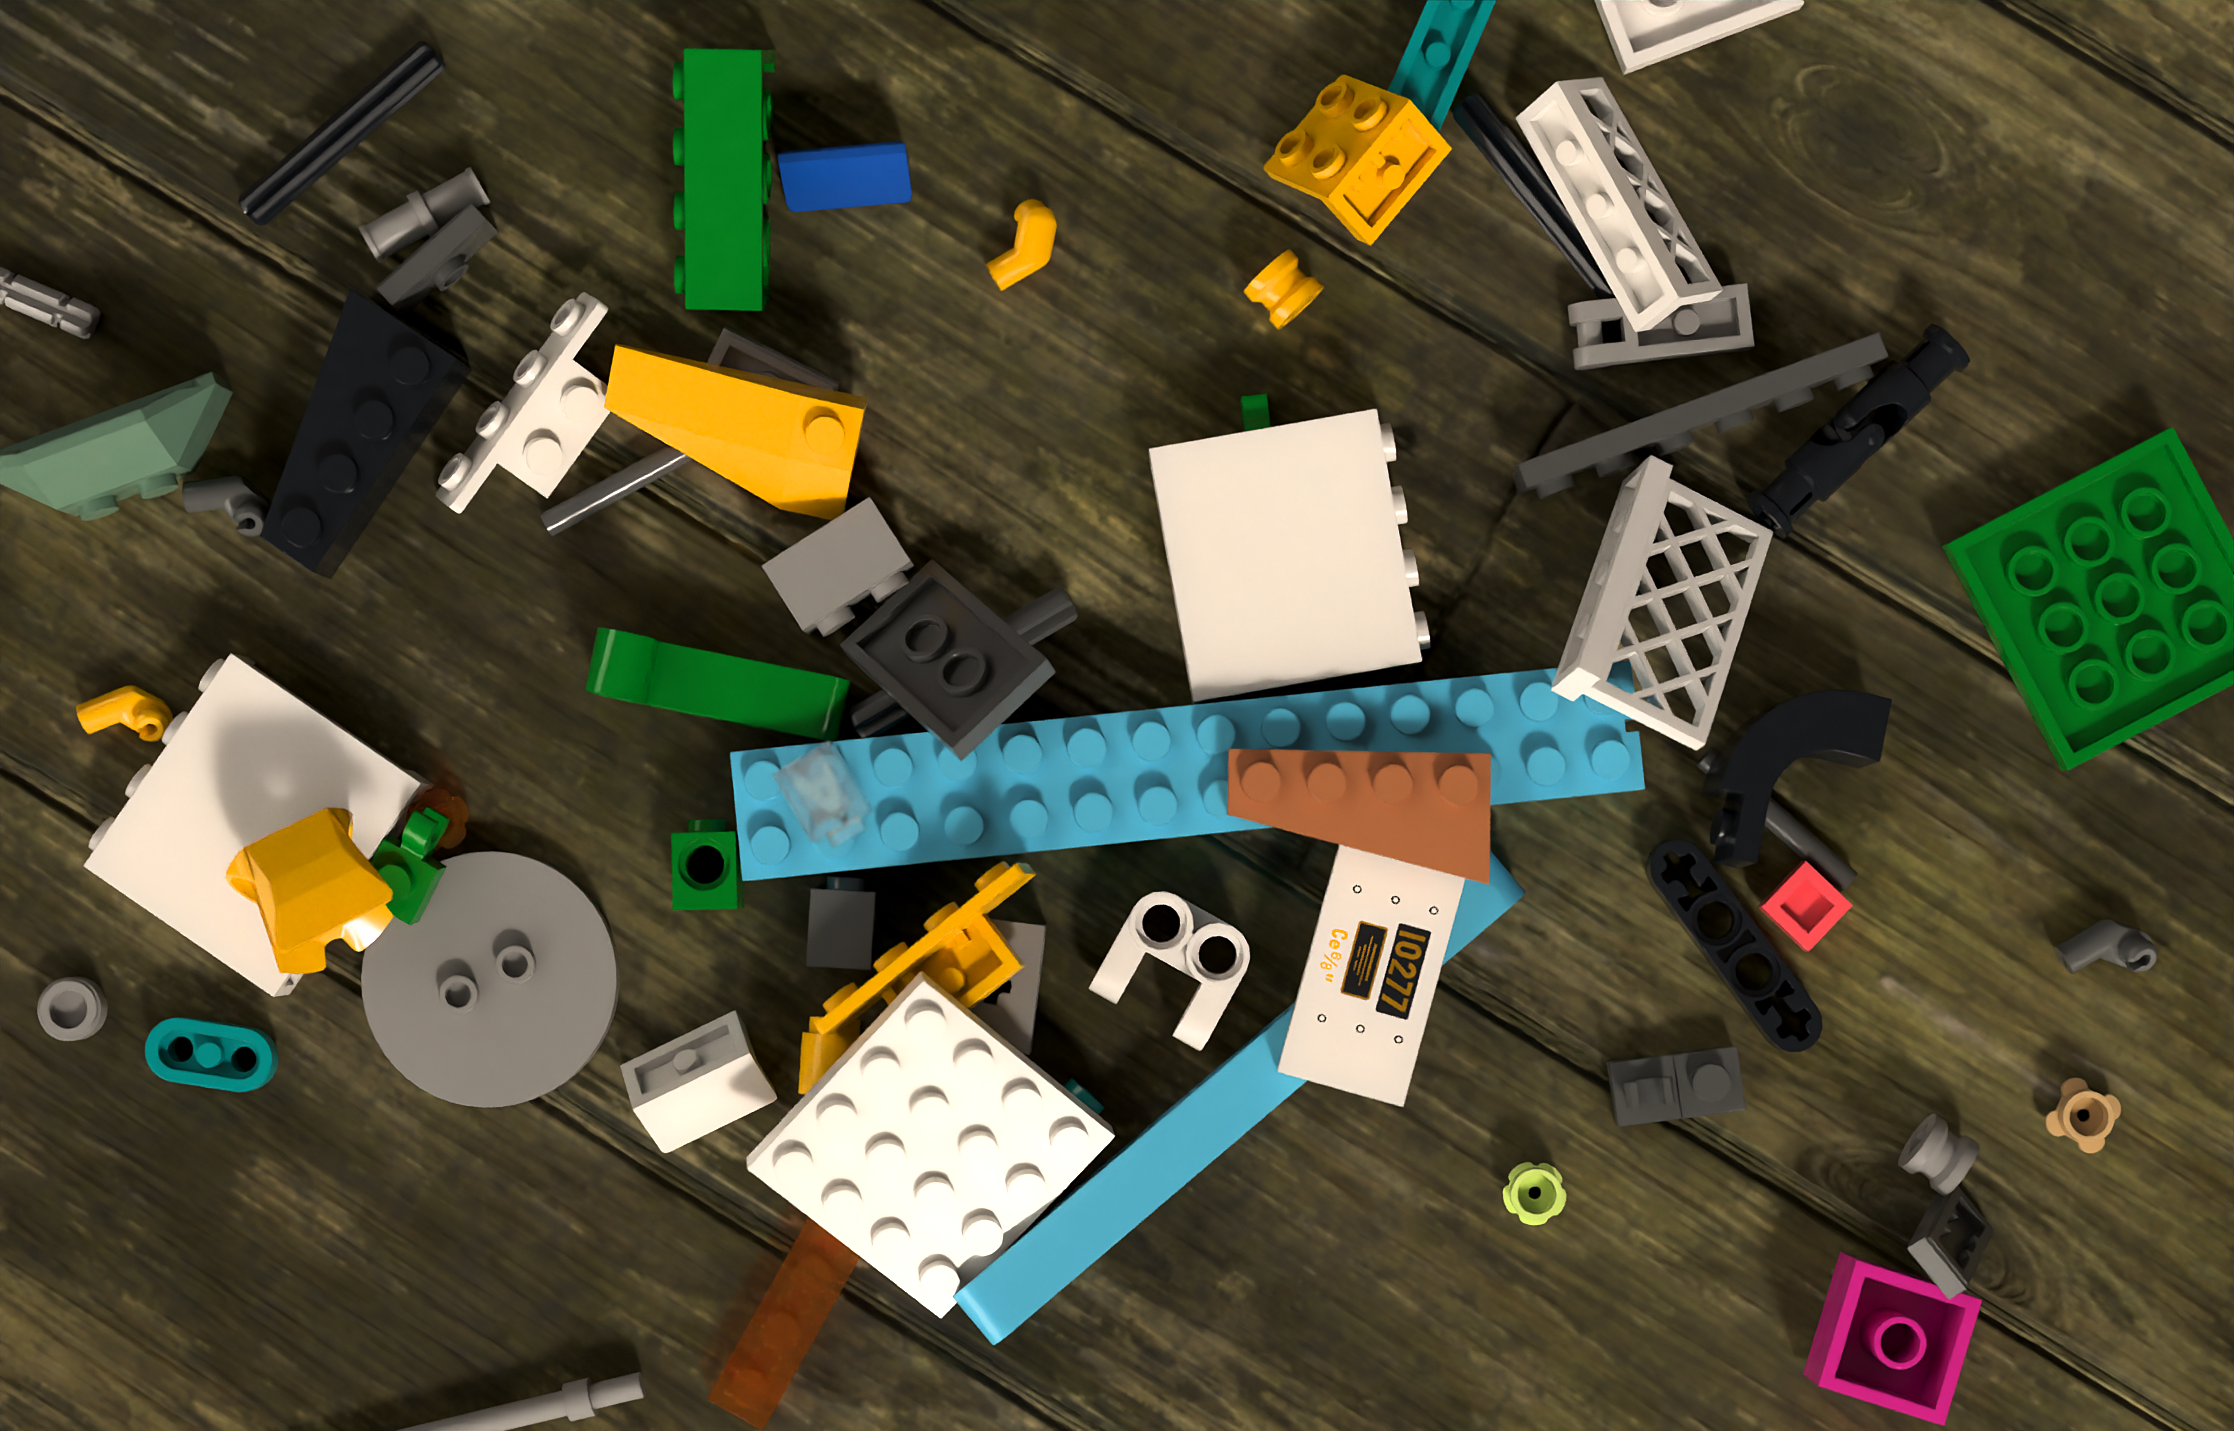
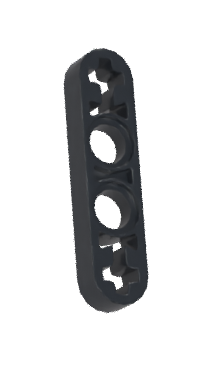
(1738, 941)

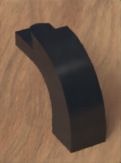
(1821, 725)

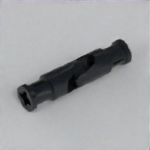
(1852, 437)

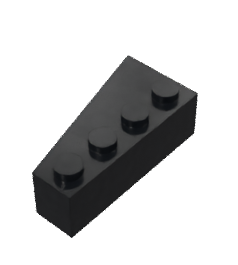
(358, 434)

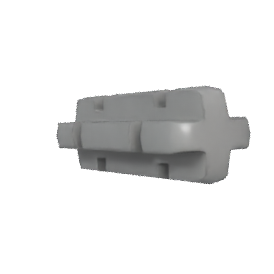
(48, 304)

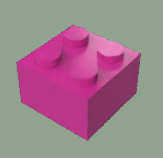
(1891, 1339)

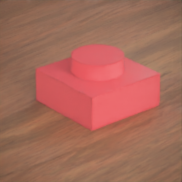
(1805, 906)

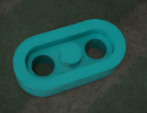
(214, 1054)

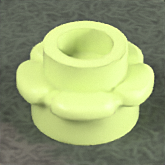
(1551, 1198)

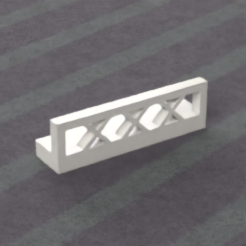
(1612, 203)

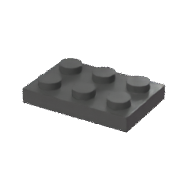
(947, 659)

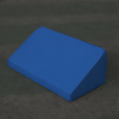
(846, 176)

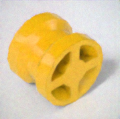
(1283, 289)

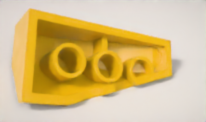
(757, 430)

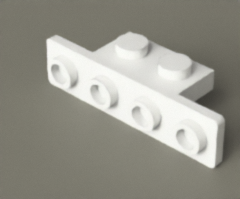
(543, 416)

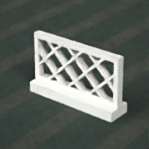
(1611, 595)

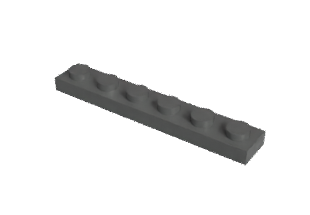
(1724, 408)

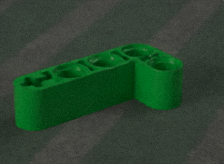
(716, 685)

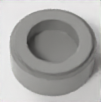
(72, 1008)

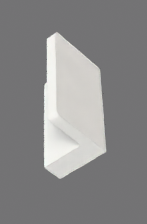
(697, 1083)

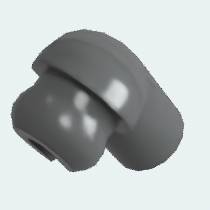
(233, 496)
(2111, 942)

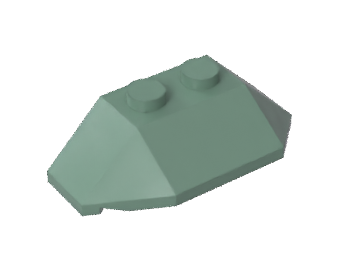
(119, 451)

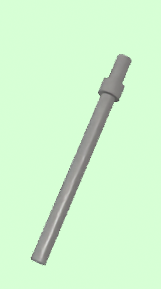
(576, 1400)

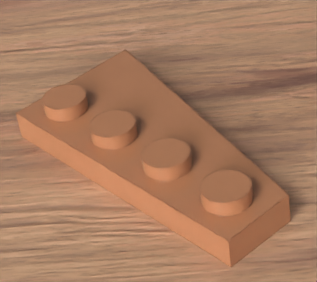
(1388, 804)

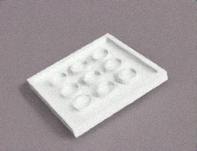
(930, 1145)

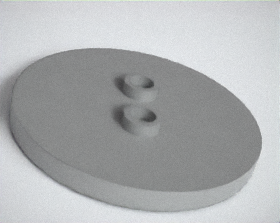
(495, 983)

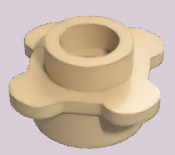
(2101, 1115)

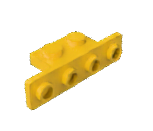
(959, 954)

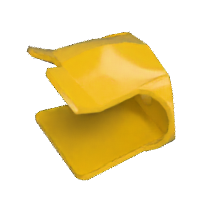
(312, 889)

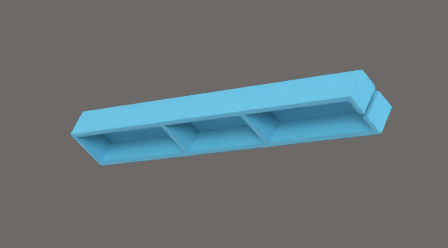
(1168, 769)

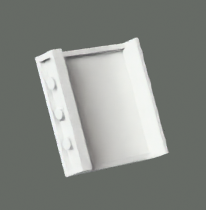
(1288, 555)
(229, 776)

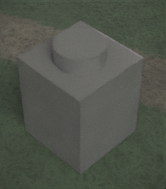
(843, 925)

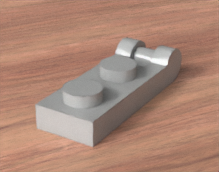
(1689, 331)

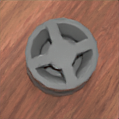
(1938, 1154)

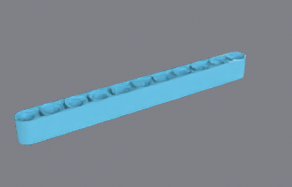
(1170, 1154)

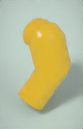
(1032, 245)
(130, 707)

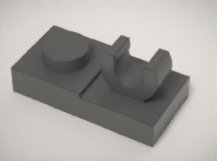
(1676, 1086)

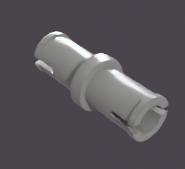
(422, 214)

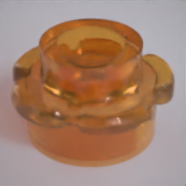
(450, 806)

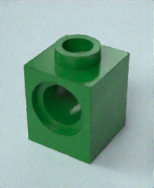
(687, 889)

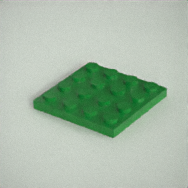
(2108, 597)

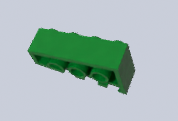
(724, 178)

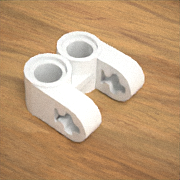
(1183, 954)

